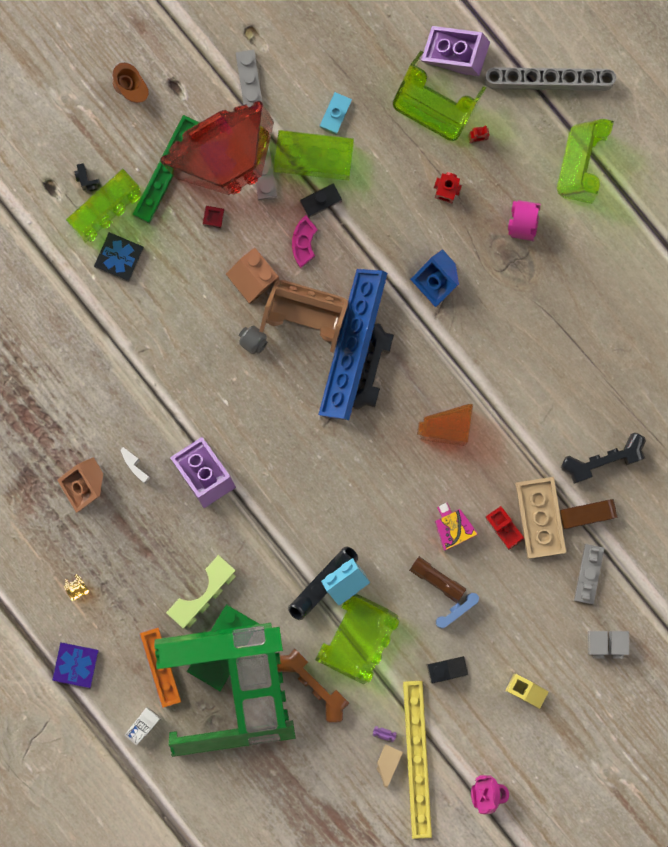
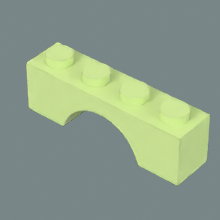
(184, 611)

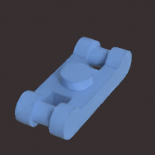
(457, 610)

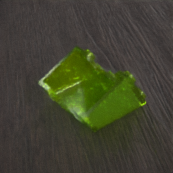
(359, 639)

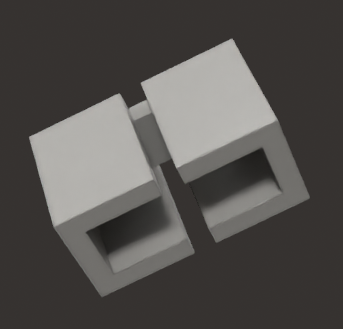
(617, 644)

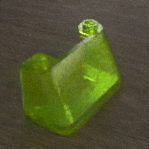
(573, 178)

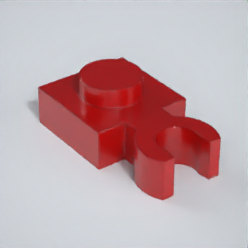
(479, 134)

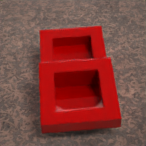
(504, 528)

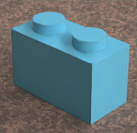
(345, 581)

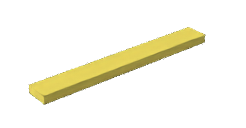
(417, 759)

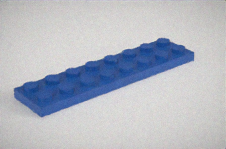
(353, 344)

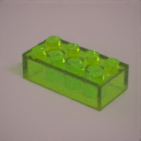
(313, 155)
(104, 206)

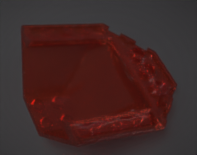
(223, 150)

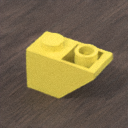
(526, 690)

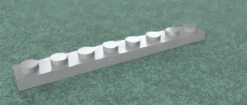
(251, 93)

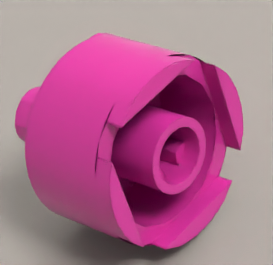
(525, 220)

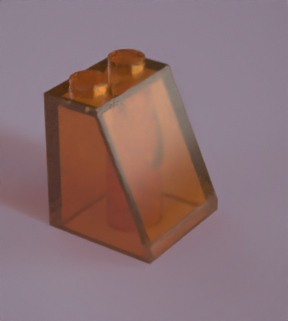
(447, 426)

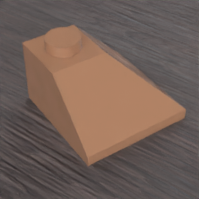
(82, 483)

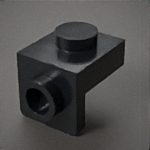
(82, 177)

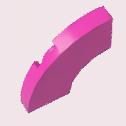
(302, 241)

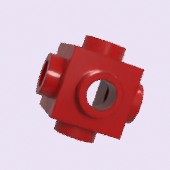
(444, 193)

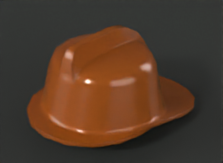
(129, 83)

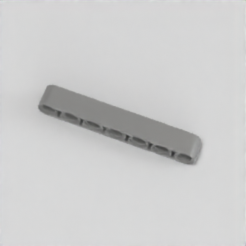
(557, 73)

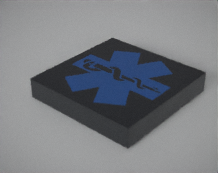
(118, 257)

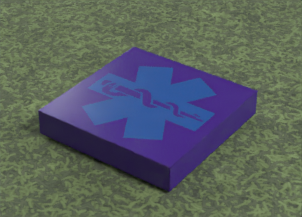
(75, 665)

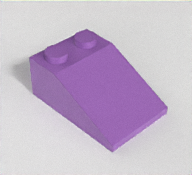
(456, 50)
(203, 472)

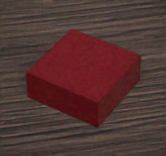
(213, 216)

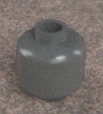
(252, 339)

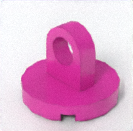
(486, 794)

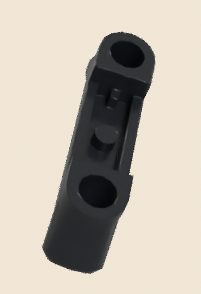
(368, 394)
(582, 471)
(315, 590)

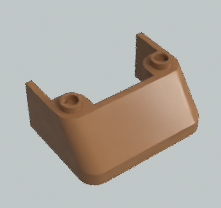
(305, 307)

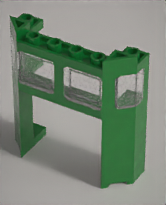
(253, 681)

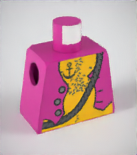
(453, 527)

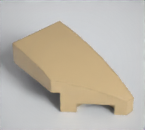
(387, 763)

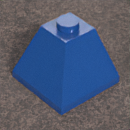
(437, 278)

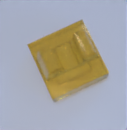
(75, 588)

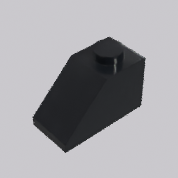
(447, 669)

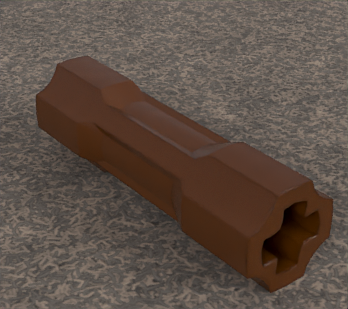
(449, 587)

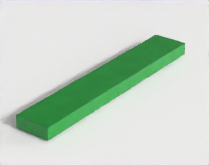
(161, 177)

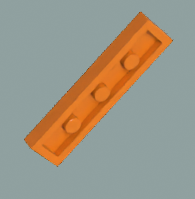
(163, 677)

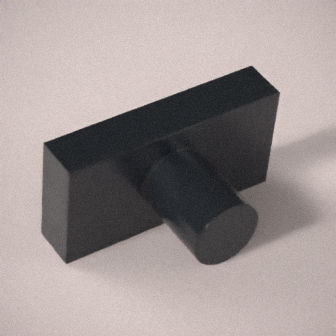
(321, 200)

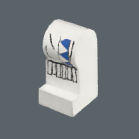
(142, 726)

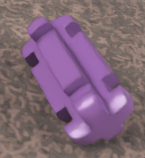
(384, 734)

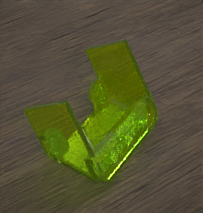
(432, 108)

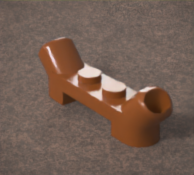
(334, 703)

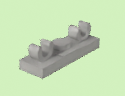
(589, 574)

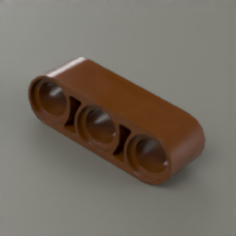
(588, 514)

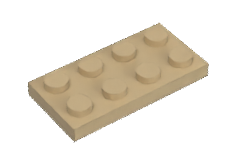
(540, 517)

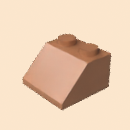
(252, 275)

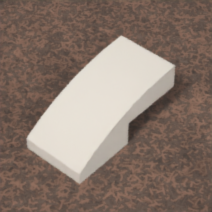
(132, 461)

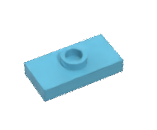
(335, 113)

